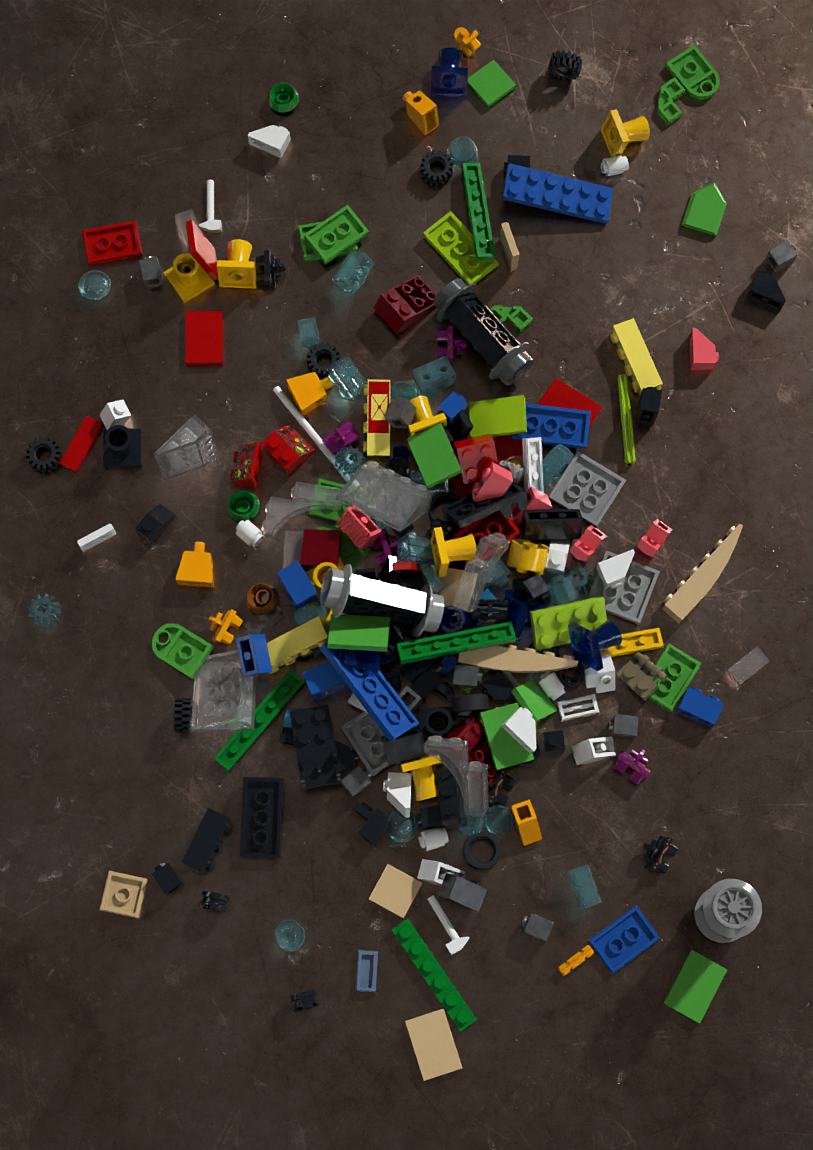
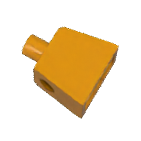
(422, 111)
(308, 391)
(196, 567)

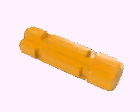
(575, 960)

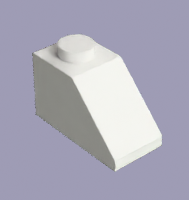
(270, 139)
(557, 556)
(614, 569)
(522, 728)
(594, 750)
(399, 791)
(435, 871)

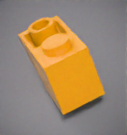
(526, 822)

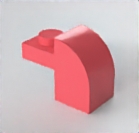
(654, 538)
(588, 544)

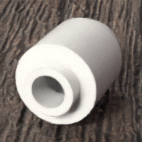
(614, 165)
(249, 533)
(551, 685)
(433, 838)

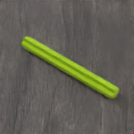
(626, 419)

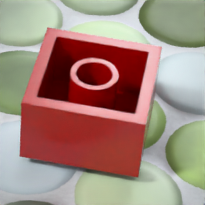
(474, 456)

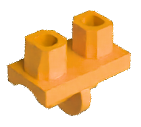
(468, 43)
(221, 634)

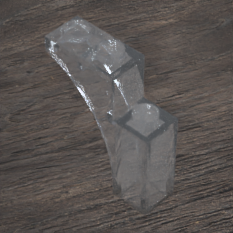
(305, 498)
(479, 570)
(470, 776)

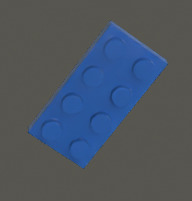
(556, 426)

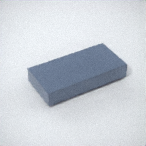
(366, 971)

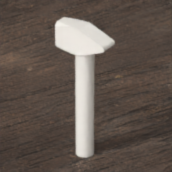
(211, 225)
(457, 943)

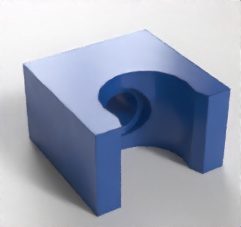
(297, 585)
(323, 681)

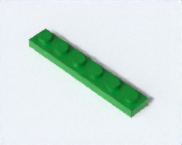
(478, 212)
(456, 642)
(264, 715)
(434, 975)

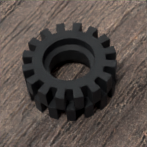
(565, 65)
(439, 158)
(321, 350)
(37, 445)
(183, 715)

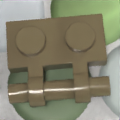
(638, 680)

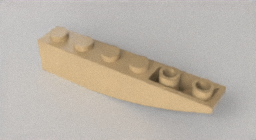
(701, 578)
(515, 661)

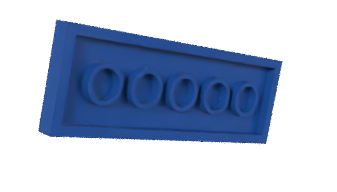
(557, 193)
(375, 696)

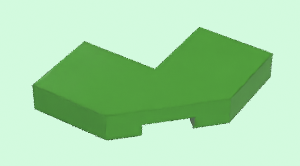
(666, 107)
(514, 315)

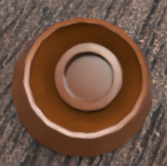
(262, 599)

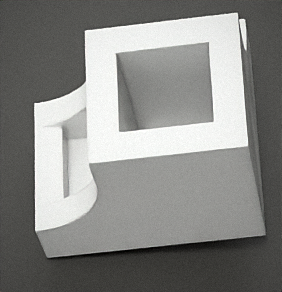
(603, 679)

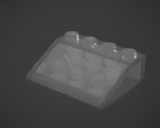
(187, 449)
(385, 496)
(223, 696)

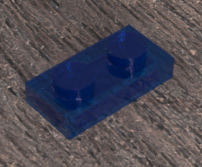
(361, 659)
(447, 664)

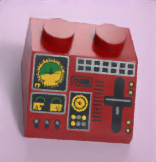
(287, 448)
(247, 466)

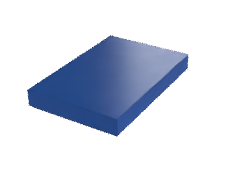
(624, 939)

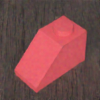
(702, 351)
(536, 501)

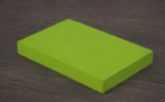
(498, 416)

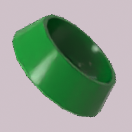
(283, 97)
(243, 505)

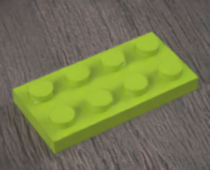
(456, 246)
(552, 623)

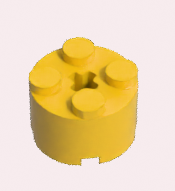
(527, 556)

